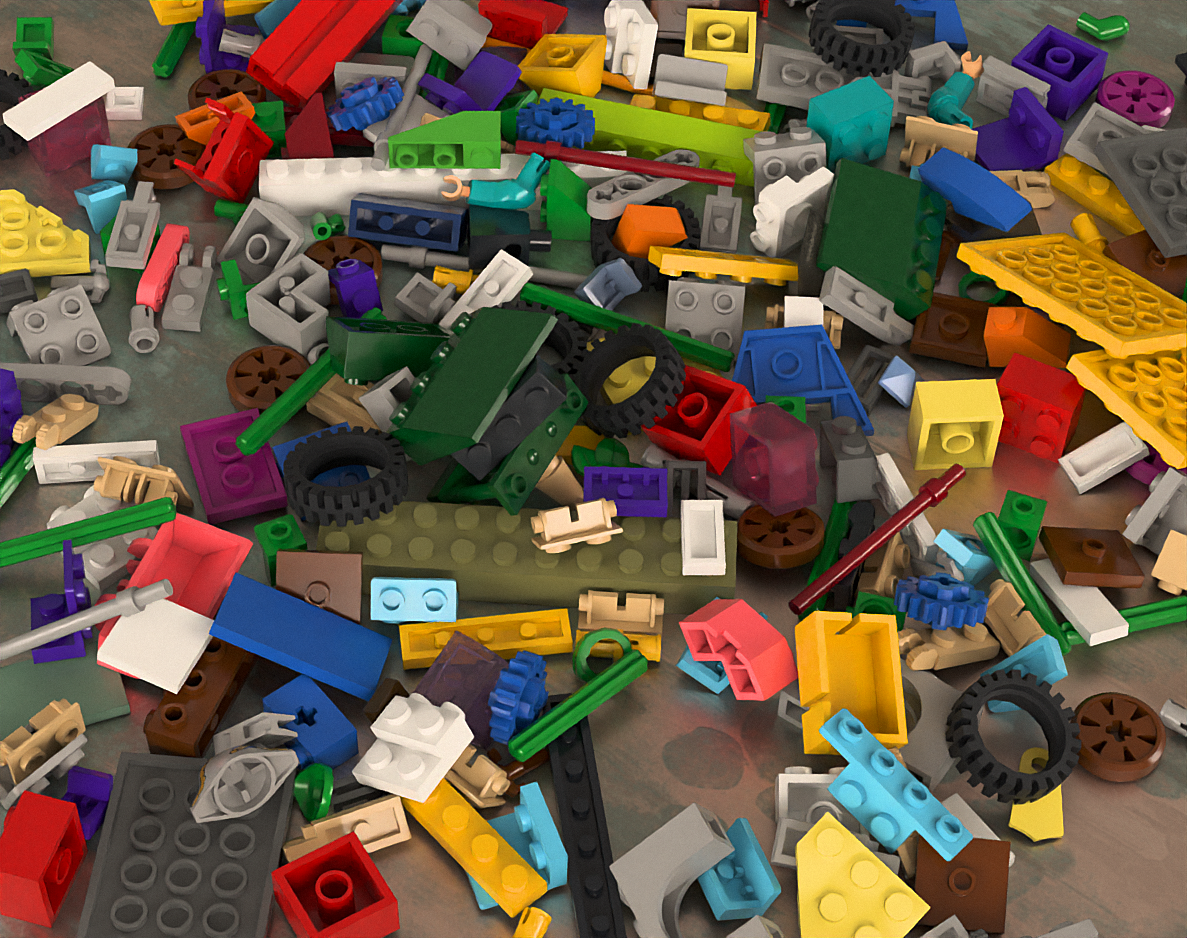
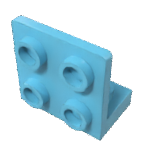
(533, 837)

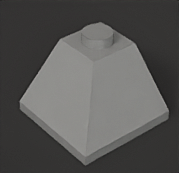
(263, 240)

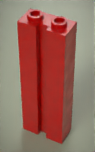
(308, 43)

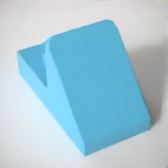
(101, 201)
(968, 554)
(1040, 659)

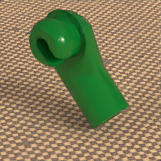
(1105, 28)
(230, 210)
(325, 227)

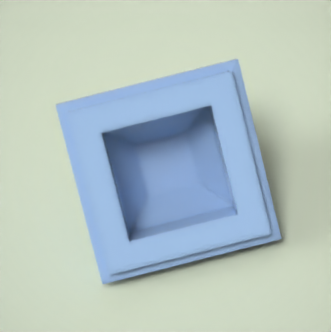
(900, 381)

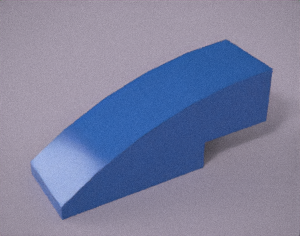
(973, 190)

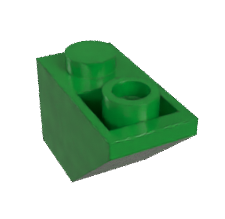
(565, 204)

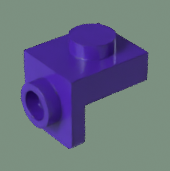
(355, 287)
(91, 794)

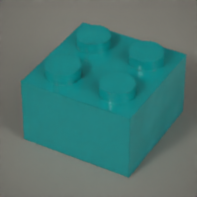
(852, 121)

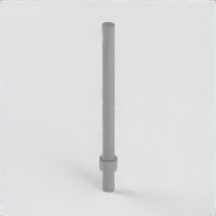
(400, 112)
(420, 258)
(126, 602)

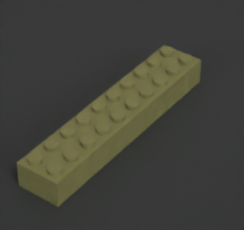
(499, 563)

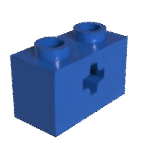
(321, 727)

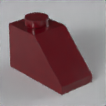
(309, 133)

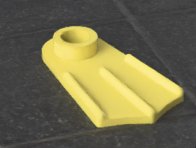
(1042, 817)

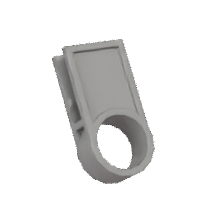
(258, 729)

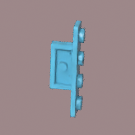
(886, 793)

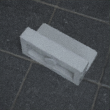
(690, 80)

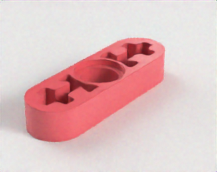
(161, 267)

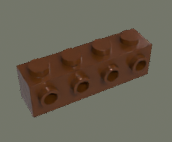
(190, 719)

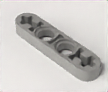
(611, 197)
(109, 383)

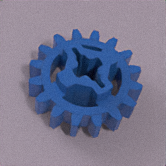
(365, 103)
(556, 123)
(941, 601)
(517, 696)

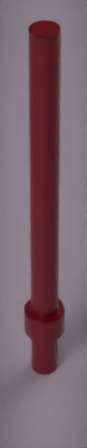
(556, 151)
(930, 494)

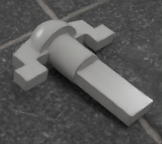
(97, 284)
(923, 568)

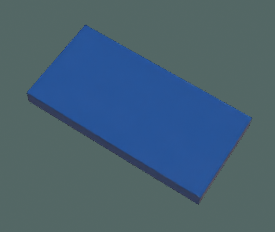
(301, 637)

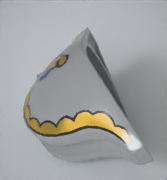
(240, 781)

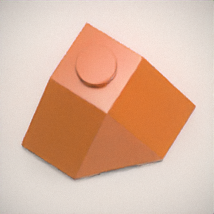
(1025, 332)

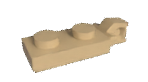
(374, 823)

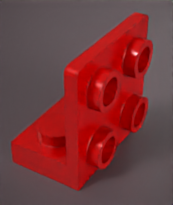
(522, 20)

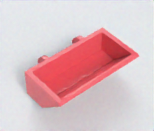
(192, 557)

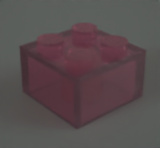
(71, 139)
(773, 458)

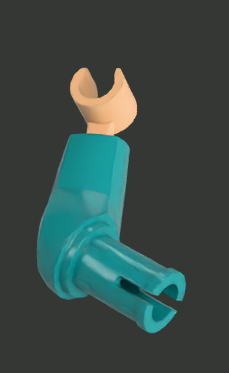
(947, 101)
(506, 194)

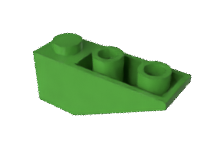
(452, 142)

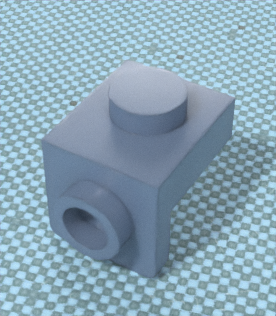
(609, 284)

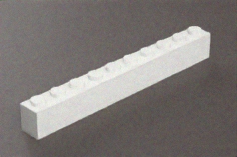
(331, 183)

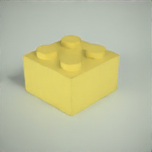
(723, 39)
(954, 424)

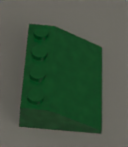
(884, 234)
(468, 381)

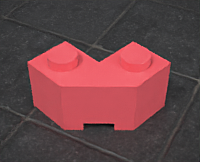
(745, 643)

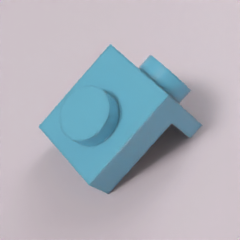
(112, 163)

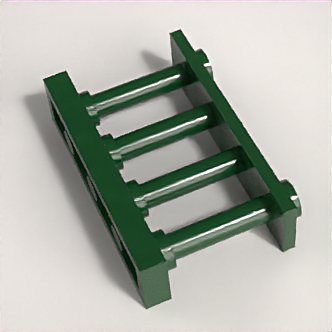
(520, 468)

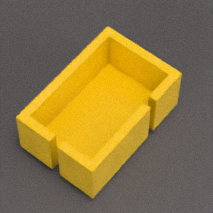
(851, 672)

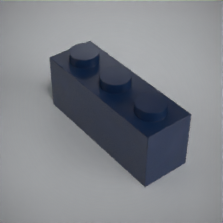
(408, 222)

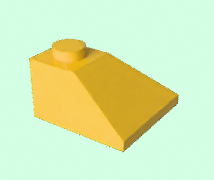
(565, 64)

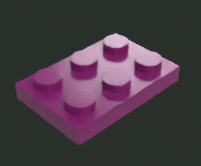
(224, 477)

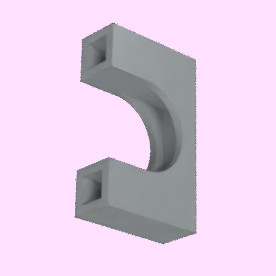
(929, 704)
(664, 866)

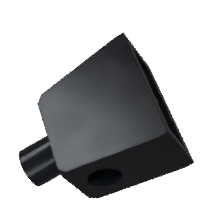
(503, 229)

